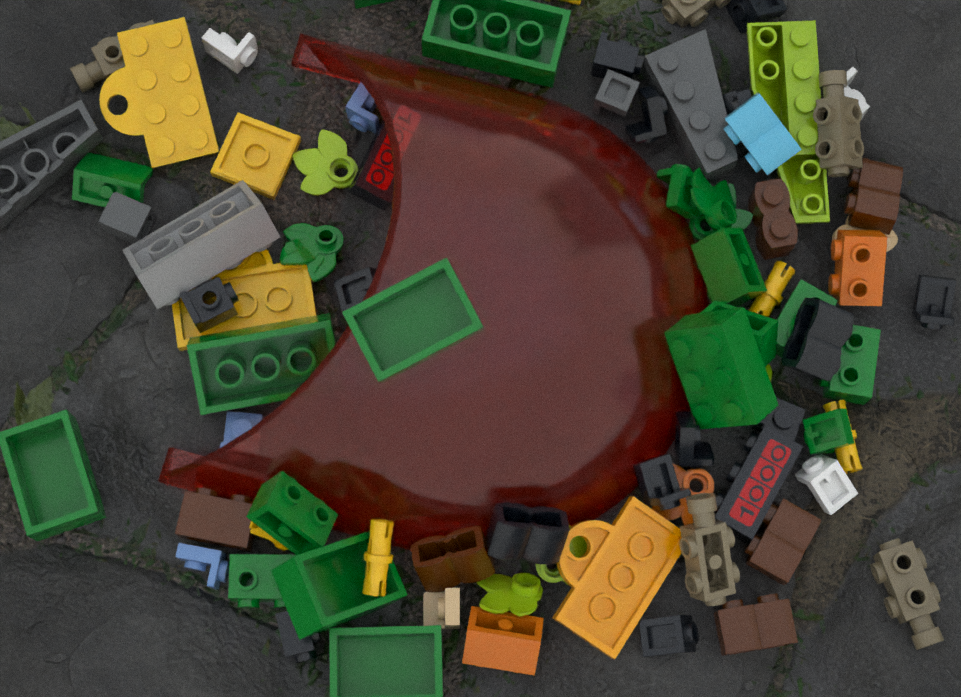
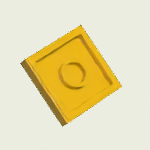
(256, 154)

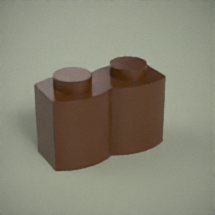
(874, 196)
(775, 225)
(782, 541)
(452, 559)
(755, 625)

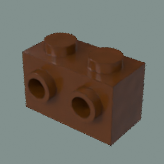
(215, 519)

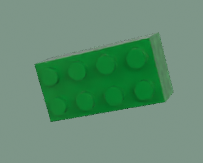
(498, 37)
(257, 362)

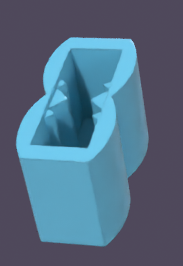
(761, 134)

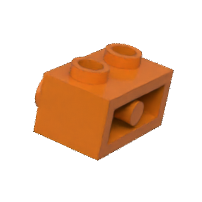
(858, 267)
(505, 643)

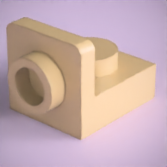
(442, 608)

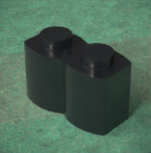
(817, 339)
(527, 533)

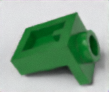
(679, 194)
(828, 432)

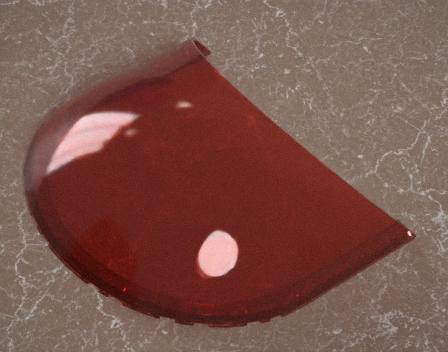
(572, 279)

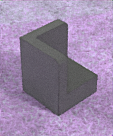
(615, 93)
(127, 218)

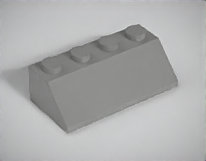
(201, 244)

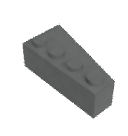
(695, 103)
(42, 155)

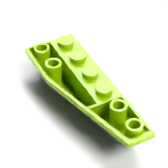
(787, 77)

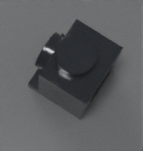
(616, 56)
(206, 315)
(301, 650)

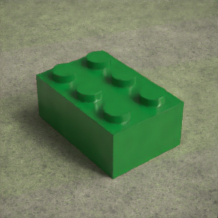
(413, 320)
(721, 368)
(51, 475)
(327, 586)
(386, 661)

